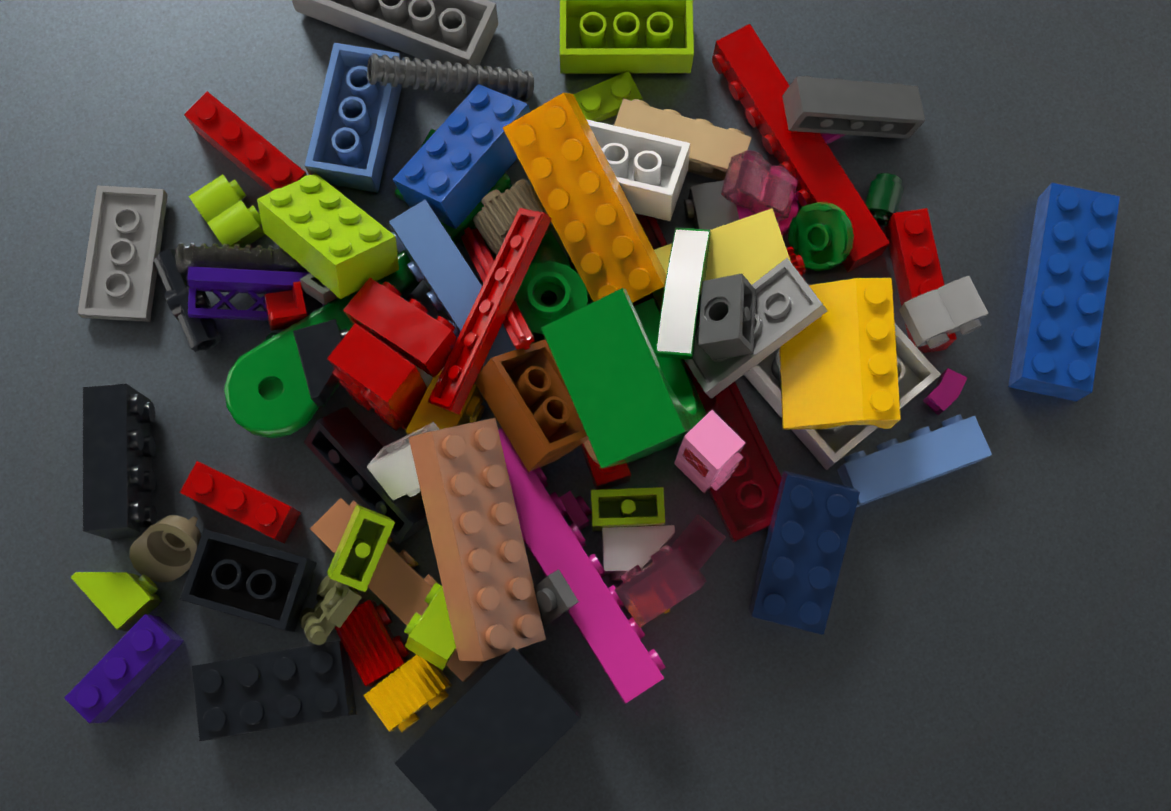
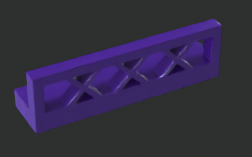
(235, 282)

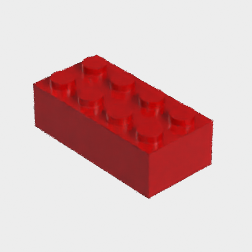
(378, 377)

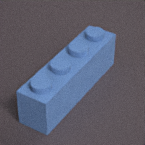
(916, 460)

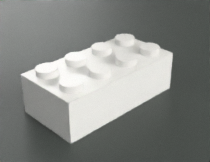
(646, 167)

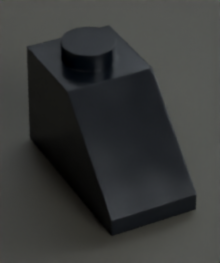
(314, 347)

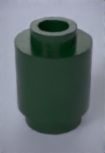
(884, 197)

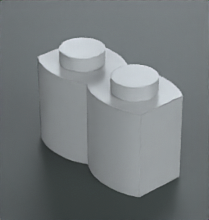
(944, 312)

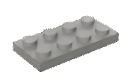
(122, 252)
(781, 311)

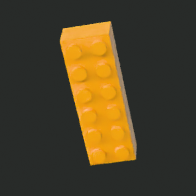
(585, 200)

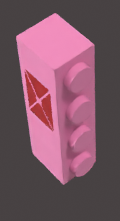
(709, 453)

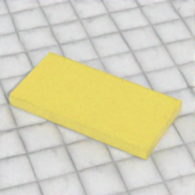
(744, 247)

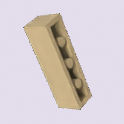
(709, 145)

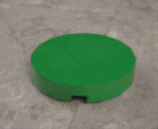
(821, 236)

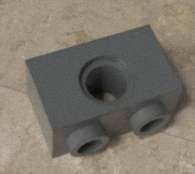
(727, 317)

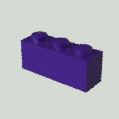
(124, 669)

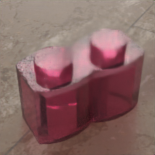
(758, 185)

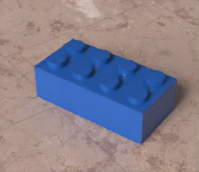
(463, 156)

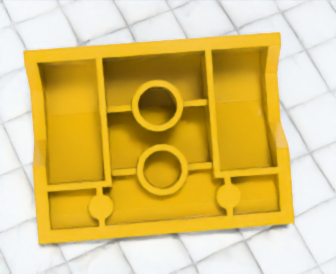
(843, 361)

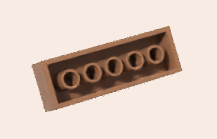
(477, 540)

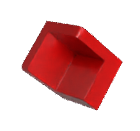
(285, 307)

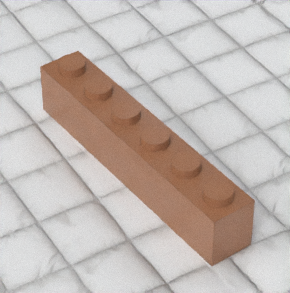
(393, 580)

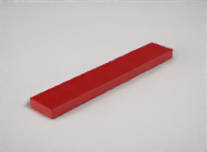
(489, 310)

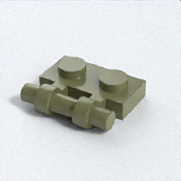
(333, 608)

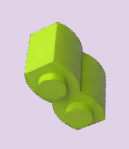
(226, 214)

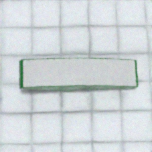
(683, 293)

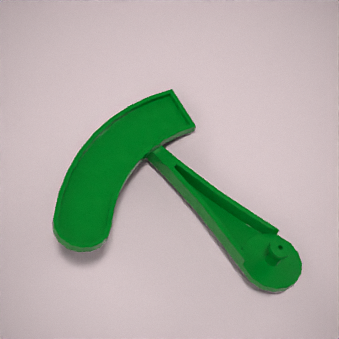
(268, 384)

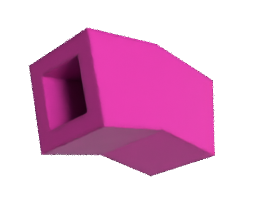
(946, 391)

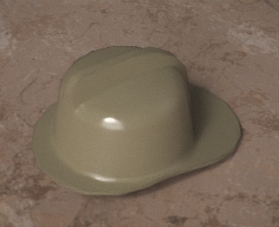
(166, 548)

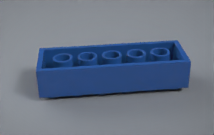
(1064, 292)

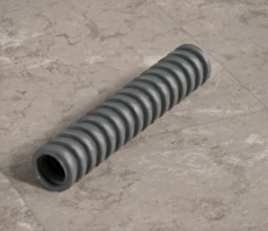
(448, 76)

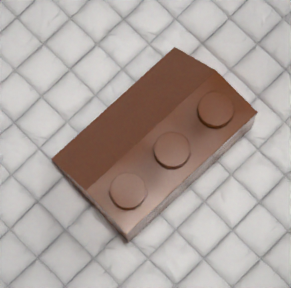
(532, 404)

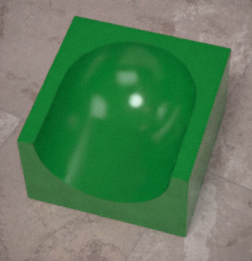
(616, 381)

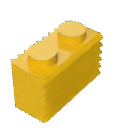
(407, 692)

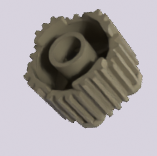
(501, 210)

